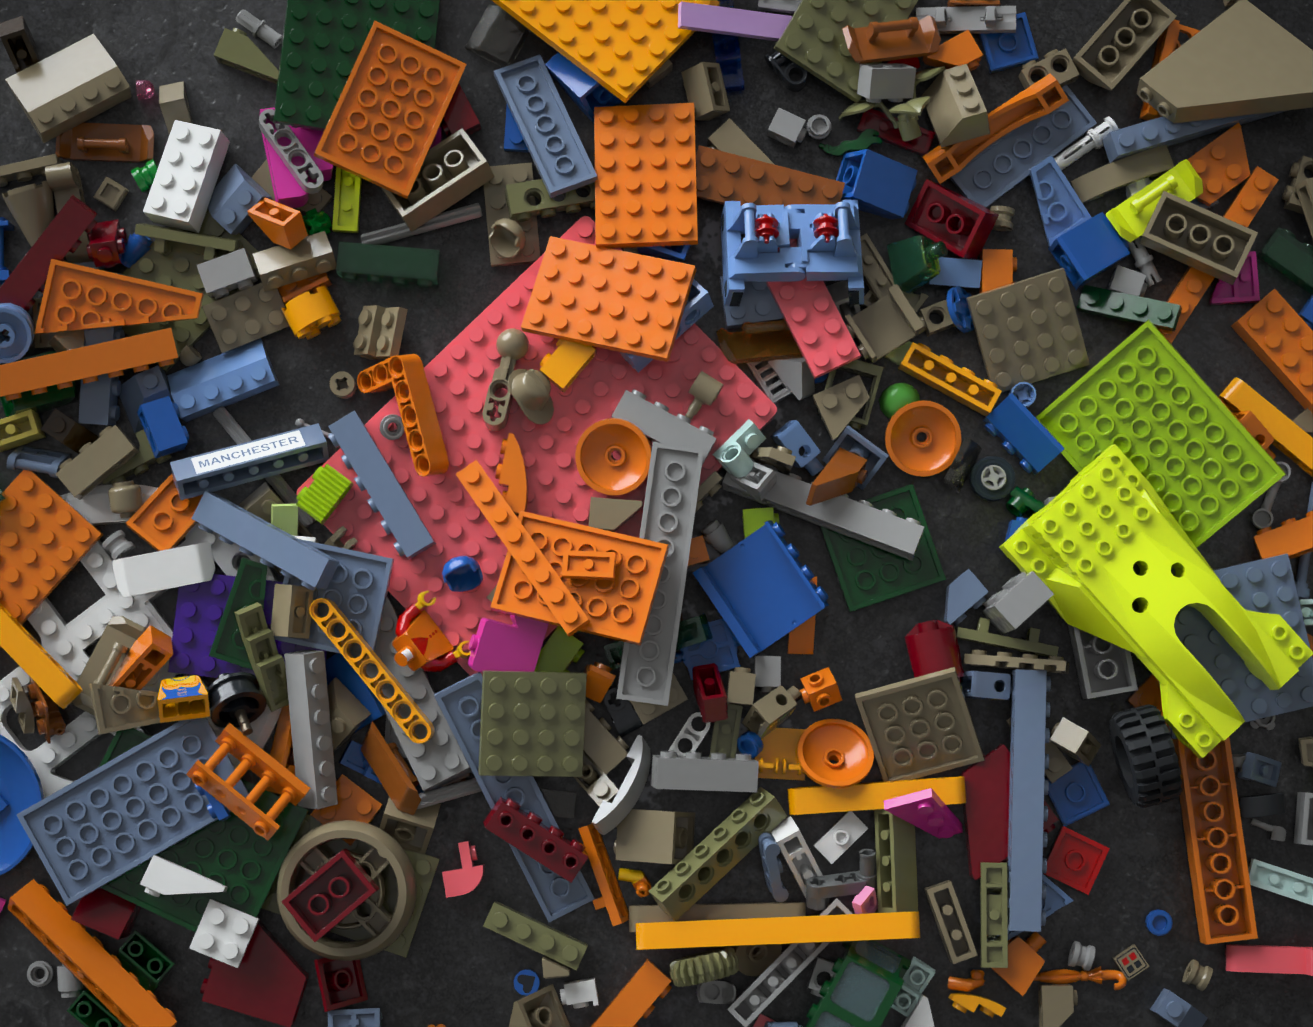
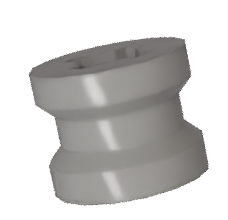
(118, 545)
(1081, 956)

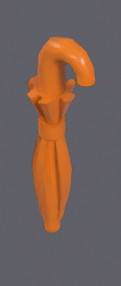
(1066, 976)

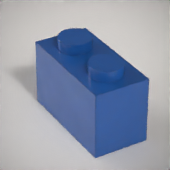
(163, 426)

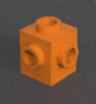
(820, 689)

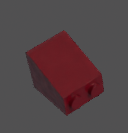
(107, 913)

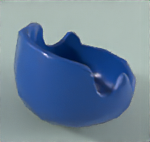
(462, 574)

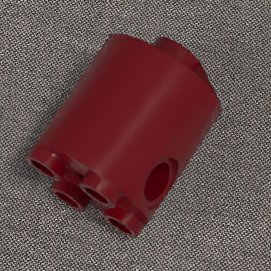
(933, 648)

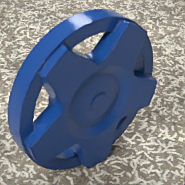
(959, 309)

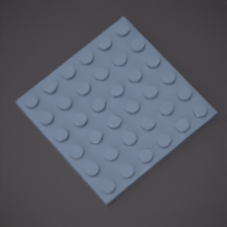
(1259, 587)

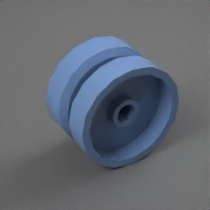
(20, 334)

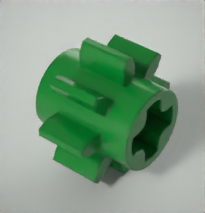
(316, 222)

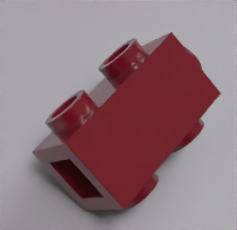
(107, 243)

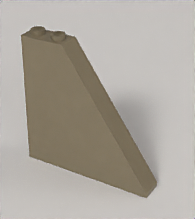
(1232, 69)

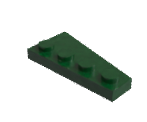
(246, 590)

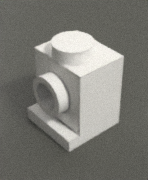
(580, 993)

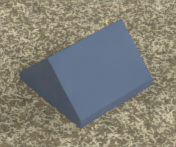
(859, 445)

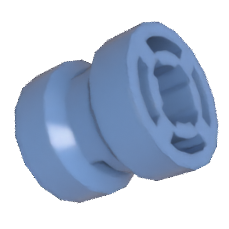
(1025, 392)

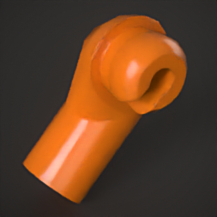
(969, 984)

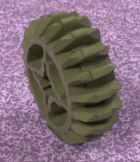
(704, 967)

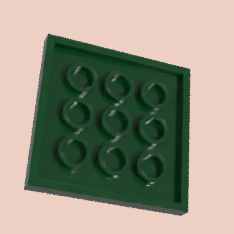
(875, 575)

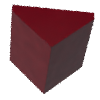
(340, 982)

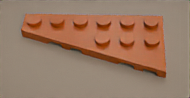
(94, 298)

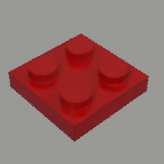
(1075, 860)

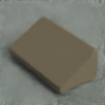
(554, 969)

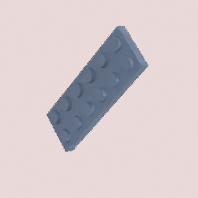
(545, 126)
(1011, 156)

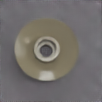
(756, 958)

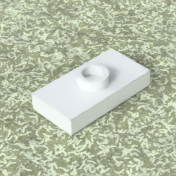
(840, 837)

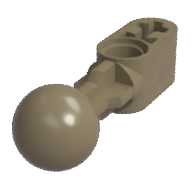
(512, 346)

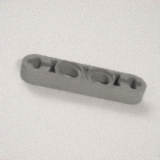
(288, 152)

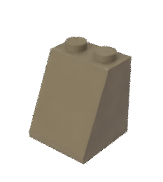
(655, 836)

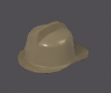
(532, 393)

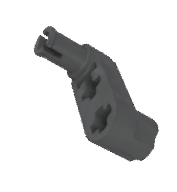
(823, 887)

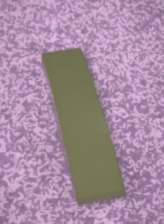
(263, 655)

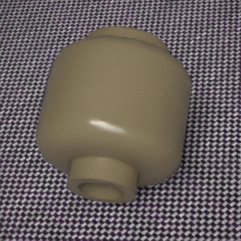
(125, 498)

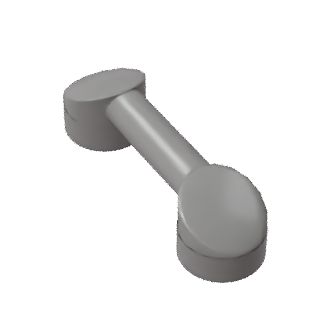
(1263, 517)

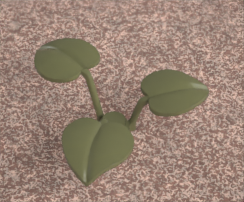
(907, 121)

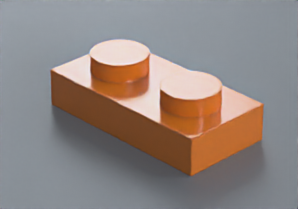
(589, 565)

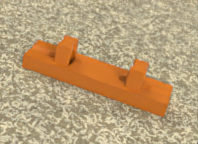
(605, 876)

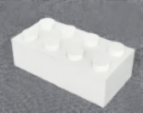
(186, 176)

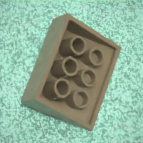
(69, 87)

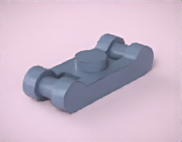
(772, 866)

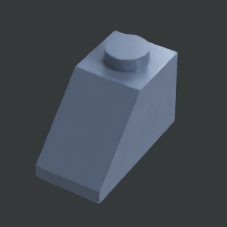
(1177, 1011)

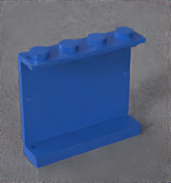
(762, 588)

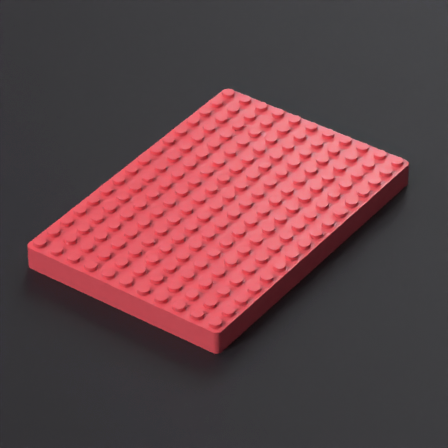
(556, 490)

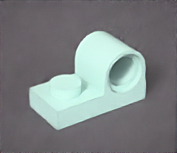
(736, 450)

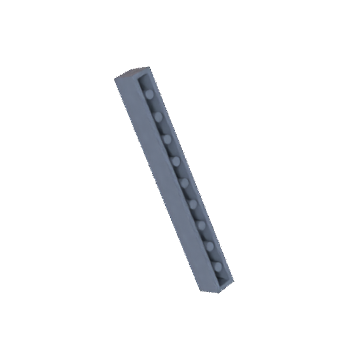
(1027, 800)

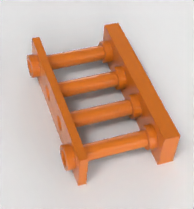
(264, 766)

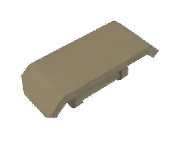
(107, 657)

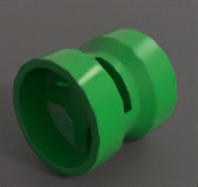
(145, 175)

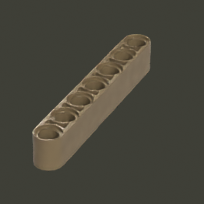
(717, 911)

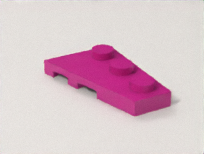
(926, 812)

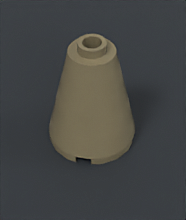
(31, 208)

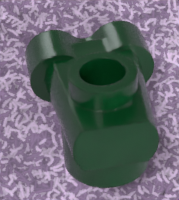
(1022, 502)

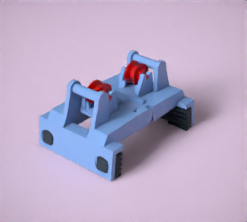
(819, 249)

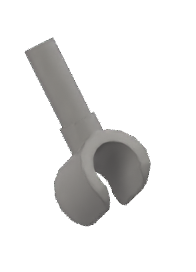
(1278, 833)

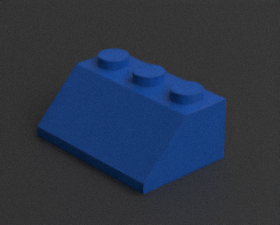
(1022, 435)

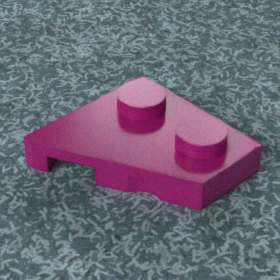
(1244, 288)

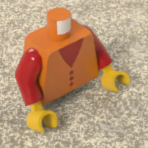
(421, 641)

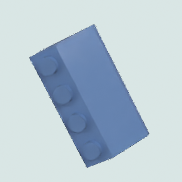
(222, 380)

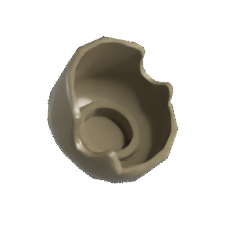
(507, 238)

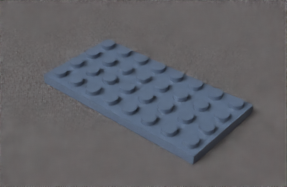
(125, 810)

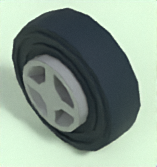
(1000, 475)

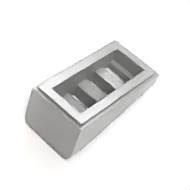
(777, 397)

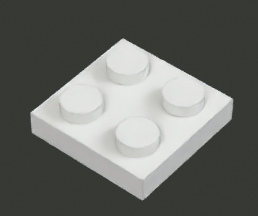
(224, 933)

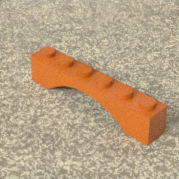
(1024, 107)

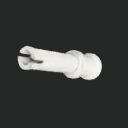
(1093, 138)

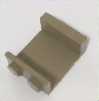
(884, 325)

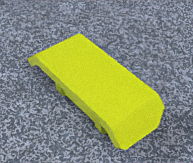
(1133, 214)

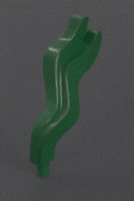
(864, 141)

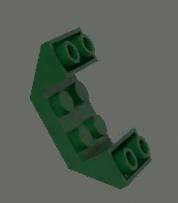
(142, 960)

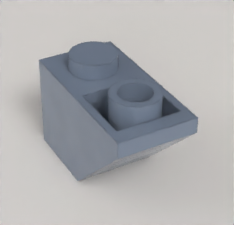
(961, 595)

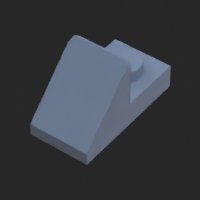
(1260, 769)

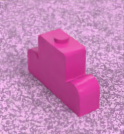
(284, 185)
(507, 646)

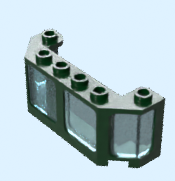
(861, 987)

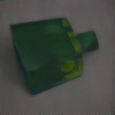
(915, 261)

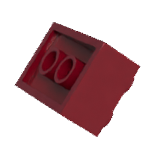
(951, 219)

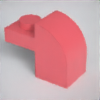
(467, 878)

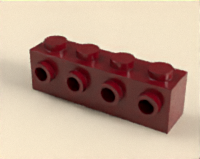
(535, 839)

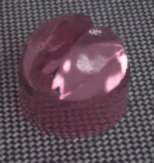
(144, 89)

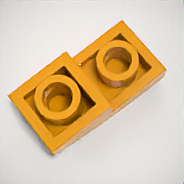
(968, 1001)

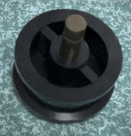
(236, 700)

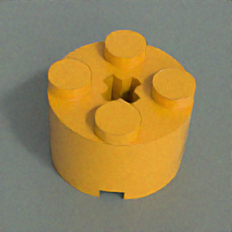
(311, 312)

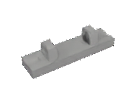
(972, 18)

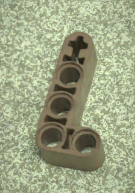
(65, 182)

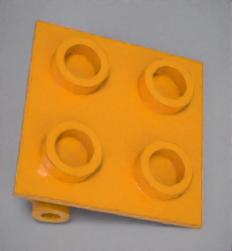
(779, 755)

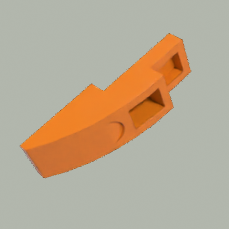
(513, 475)

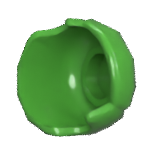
(897, 396)

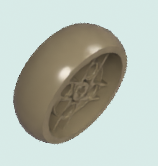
(380, 923)

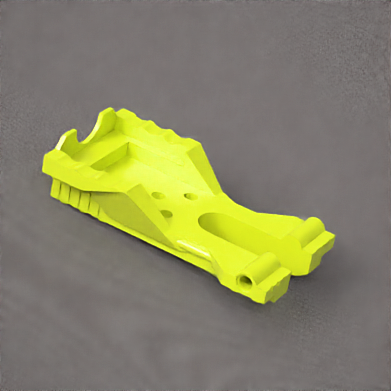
(1086, 556)

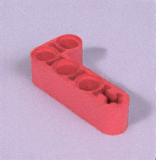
(1269, 959)

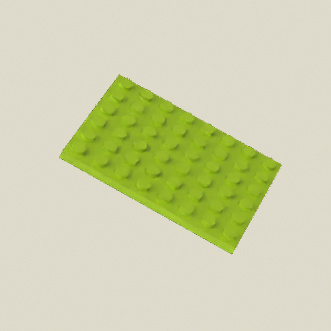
(1168, 428)

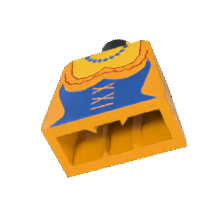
(182, 699)

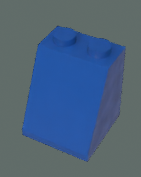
(580, 86)
(877, 183)
(1089, 250)

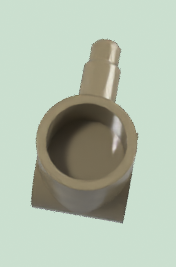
(705, 391)

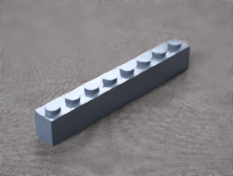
(1163, 132)

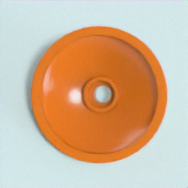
(935, 451)
(596, 459)
(838, 742)

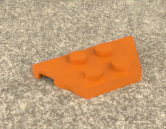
(1221, 165)

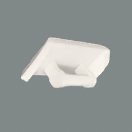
(164, 569)

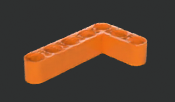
(416, 408)

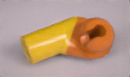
(638, 880)

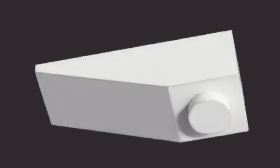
(796, 852)
(170, 879)

